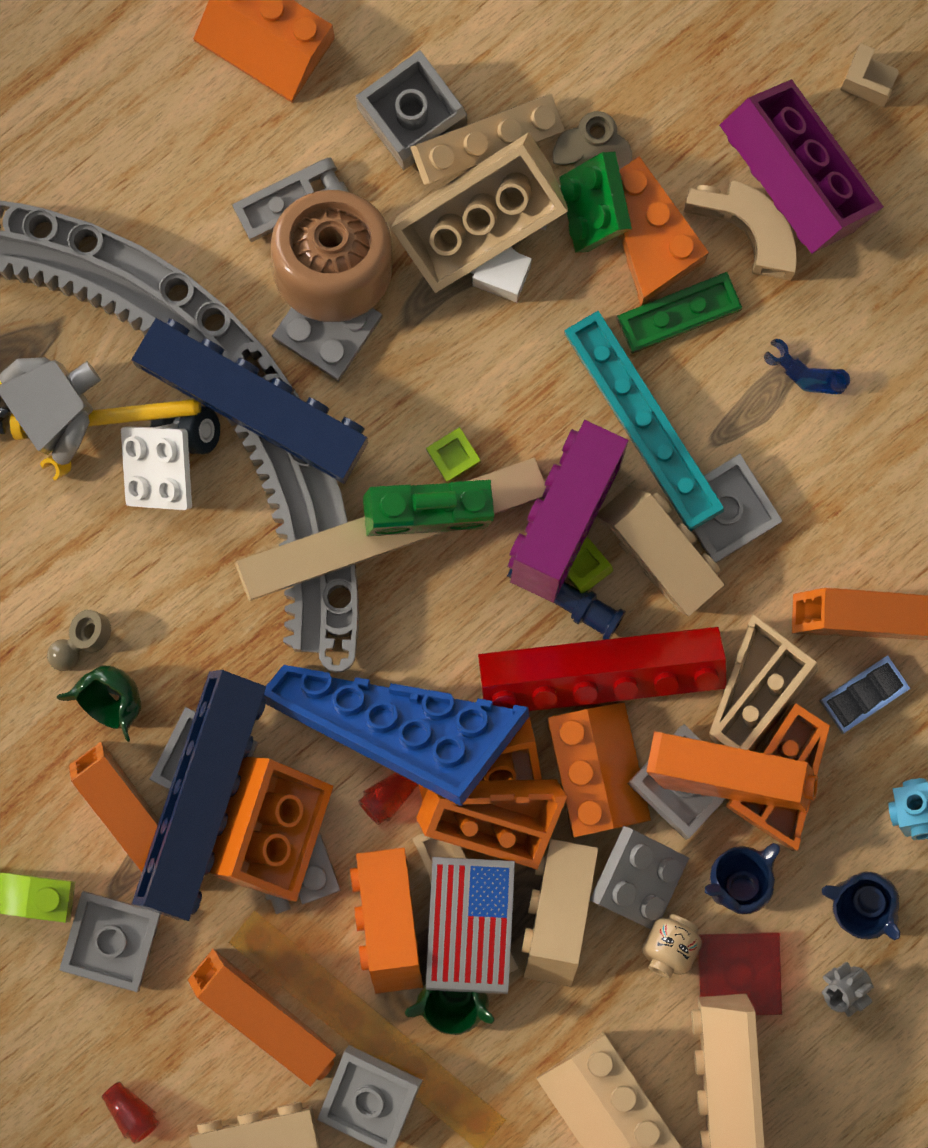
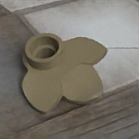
(579, 146)

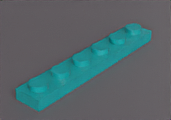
(644, 421)

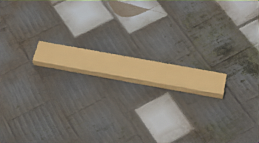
(349, 545)

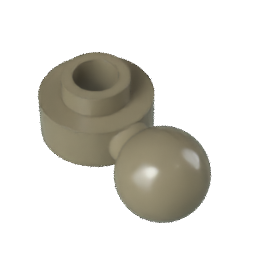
(87, 632)

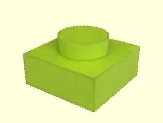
(453, 455)
(589, 567)

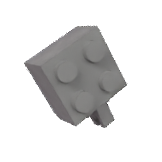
(410, 107)

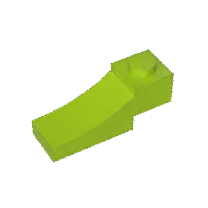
(36, 897)

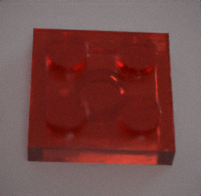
(742, 966)

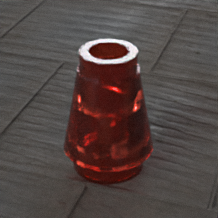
(386, 797)
(130, 1113)

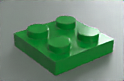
(595, 202)

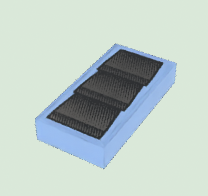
(864, 694)

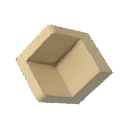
(869, 77)

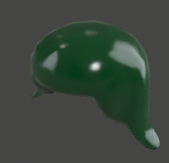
(94, 697)
(451, 1010)

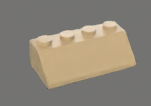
(481, 213)
(729, 1072)
(604, 1100)

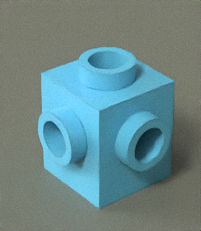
(911, 808)

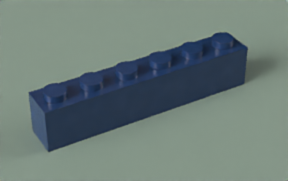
(251, 400)
(200, 795)

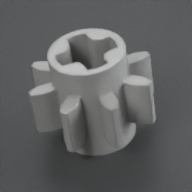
(847, 989)

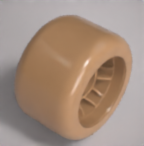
(331, 255)

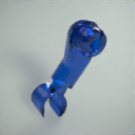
(808, 379)

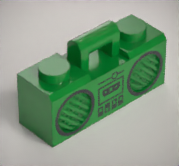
(428, 508)

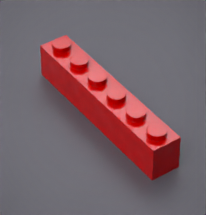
(605, 670)

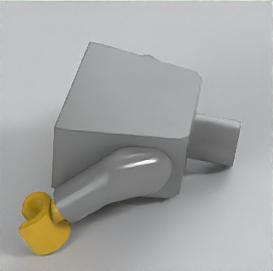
(50, 406)

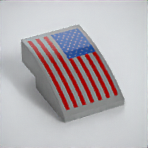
(470, 925)

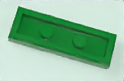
(679, 312)

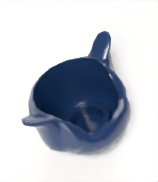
(743, 878)
(866, 905)

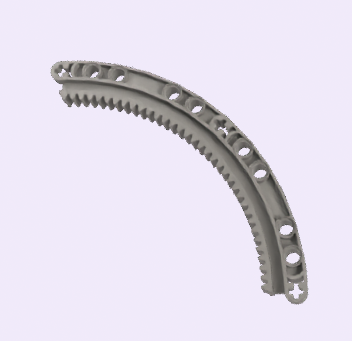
(137, 288)

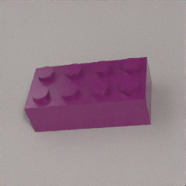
(801, 165)
(568, 510)

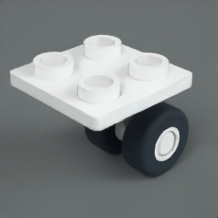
(158, 458)

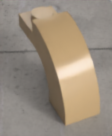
(757, 218)

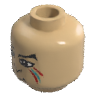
(672, 946)

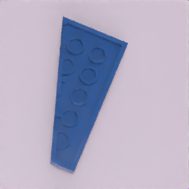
(408, 729)

